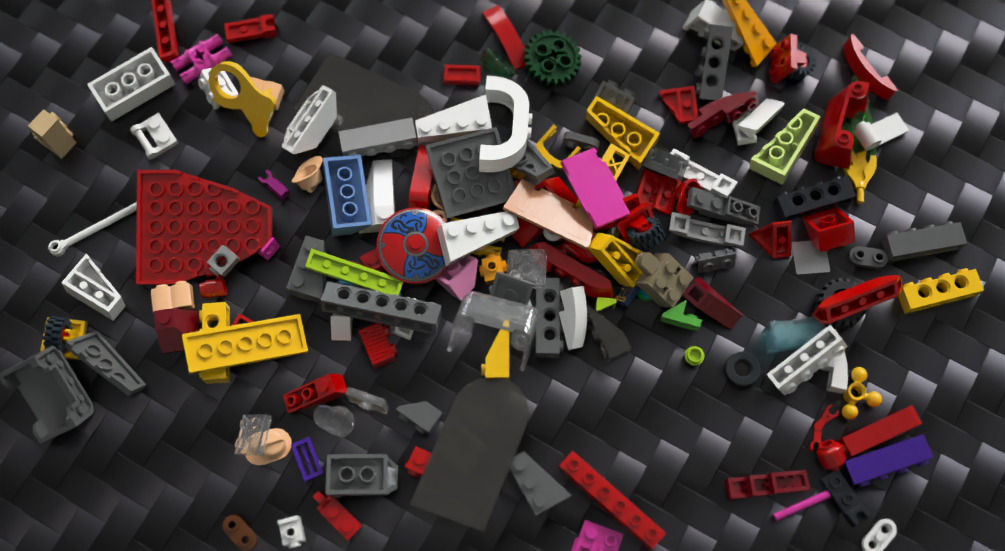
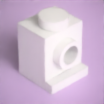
(292, 523)

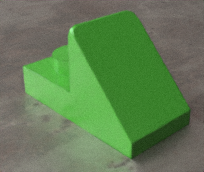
(675, 317)

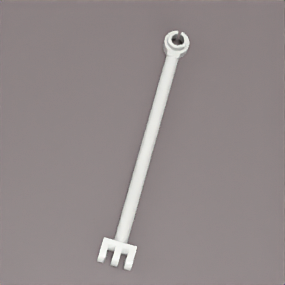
(64, 244)

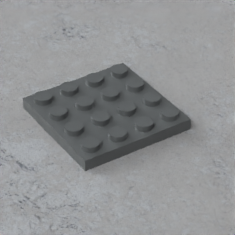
(458, 177)

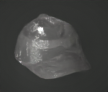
(335, 420)

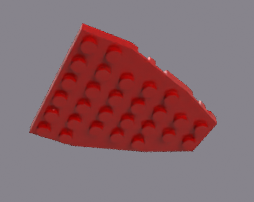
(188, 220)

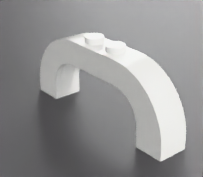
(507, 155)

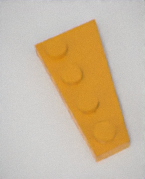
(752, 31)

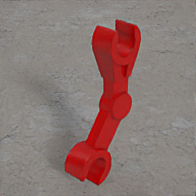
(826, 416)

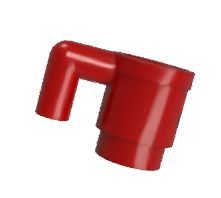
(213, 287)

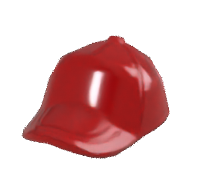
(682, 195)

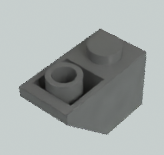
(422, 415)

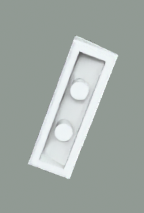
(760, 117)

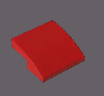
(657, 191)

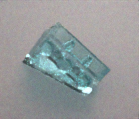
(790, 334)

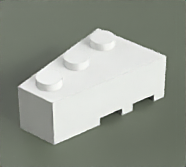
(710, 13)

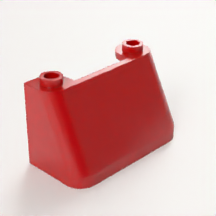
(834, 144)

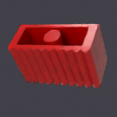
(377, 344)

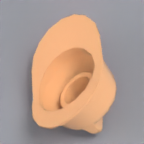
(309, 174)
(276, 447)

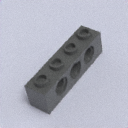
(724, 35)
(544, 347)

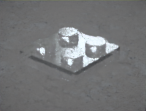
(528, 265)
(253, 435)

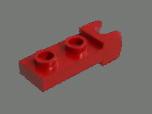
(251, 29)

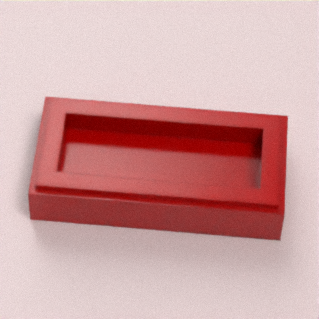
(462, 74)

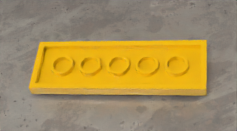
(244, 343)

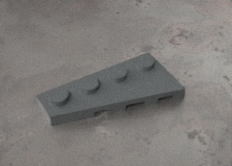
(534, 164)
(104, 359)

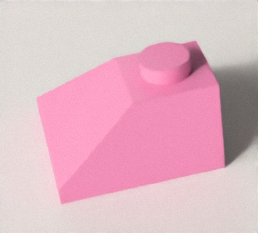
(459, 277)

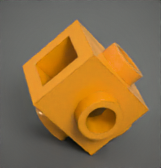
(490, 262)

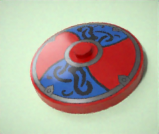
(411, 246)

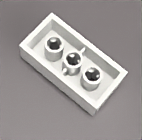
(131, 84)

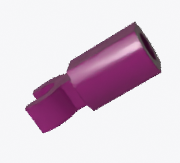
(274, 186)

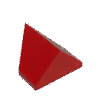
(775, 238)

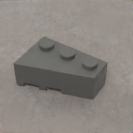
(304, 282)
(537, 485)

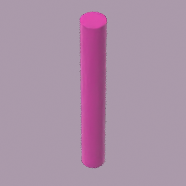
(801, 505)

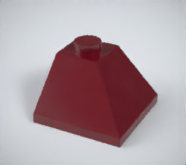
(171, 325)

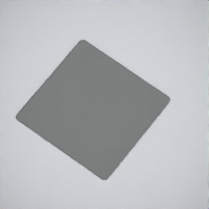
(809, 259)

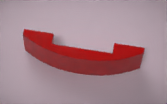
(506, 35)
(865, 72)

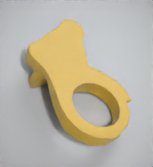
(255, 104)

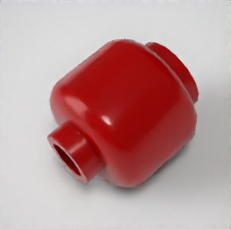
(831, 455)

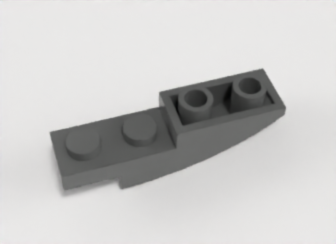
(722, 208)

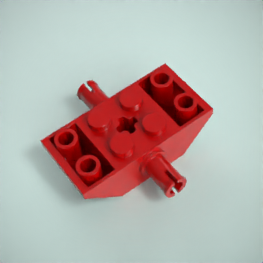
(529, 232)

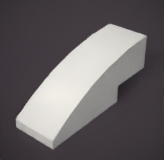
(574, 316)
(838, 374)

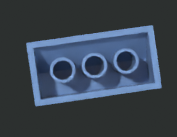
(346, 194)

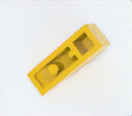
(497, 359)

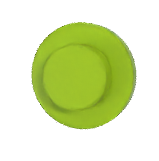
(694, 355)

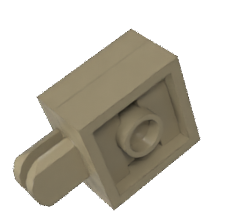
(662, 278)

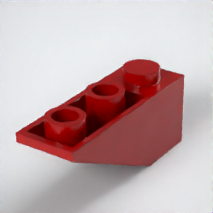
(315, 393)

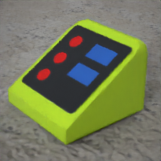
(604, 304)

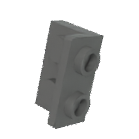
(620, 99)

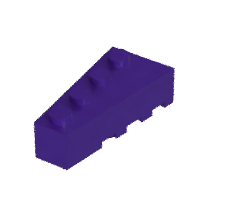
(889, 460)

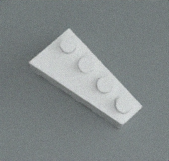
(454, 122)
(470, 235)

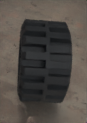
(835, 287)

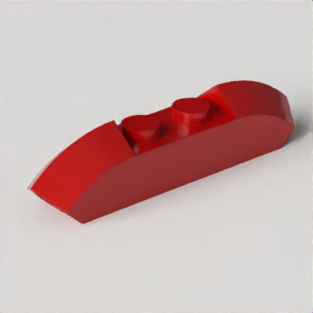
(578, 274)
(858, 298)

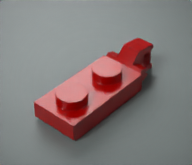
(337, 516)

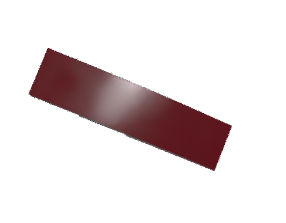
(767, 484)

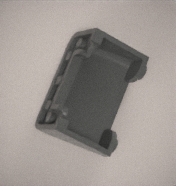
(50, 391)

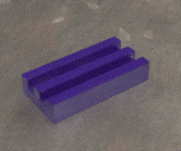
(313, 475)

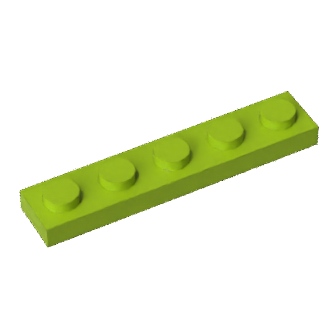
(352, 273)

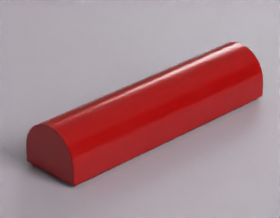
(165, 30)

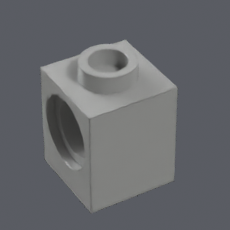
(232, 260)

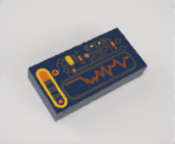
(626, 295)

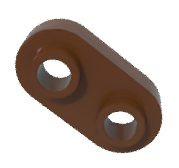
(239, 532)

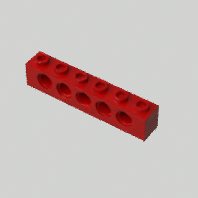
(611, 500)

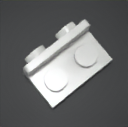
(224, 83)

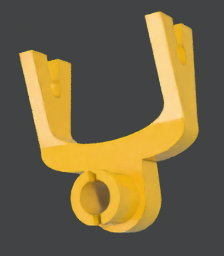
(540, 147)

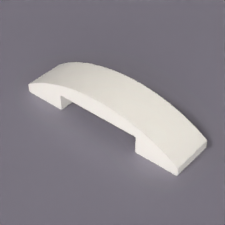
(709, 181)

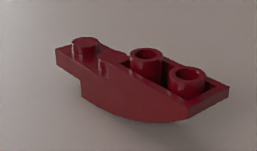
(726, 108)

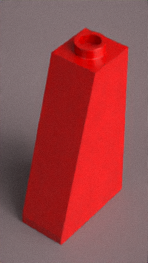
(880, 432)

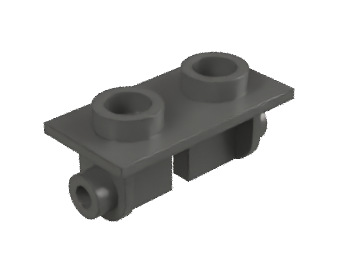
(722, 259)

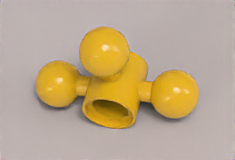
(873, 398)

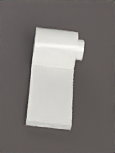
(880, 132)

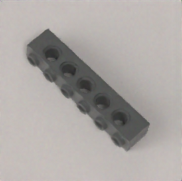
(333, 302)

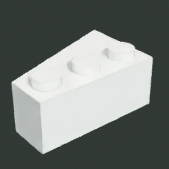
(93, 289)

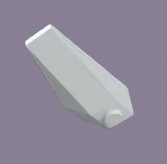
(380, 194)

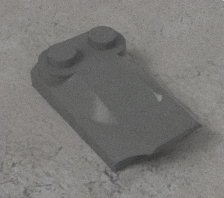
(360, 475)

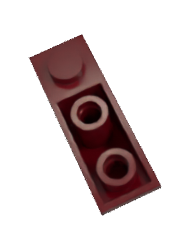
(712, 303)

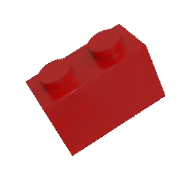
(829, 229)

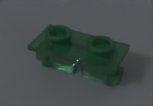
(492, 61)

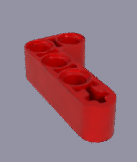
(421, 181)

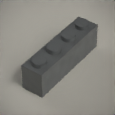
(924, 241)

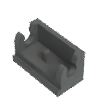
(666, 163)

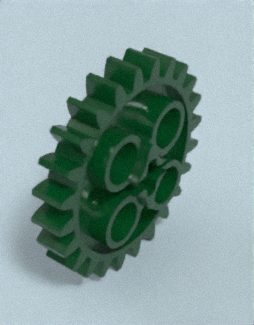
(552, 58)

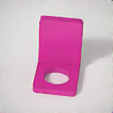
(268, 250)

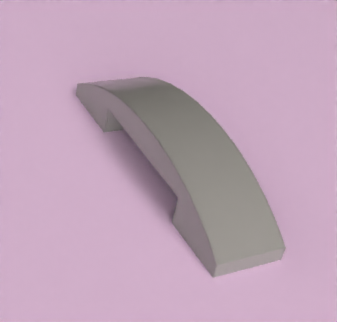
(706, 232)

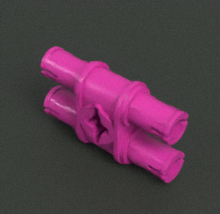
(201, 50)

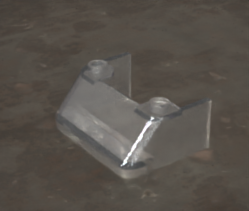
(497, 313)

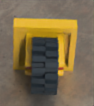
(59, 331)

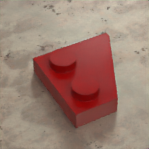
(681, 103)

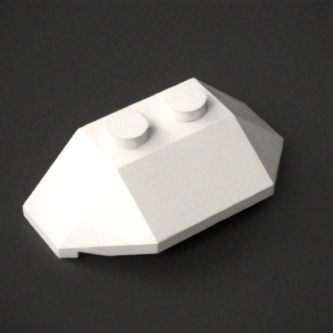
(311, 121)

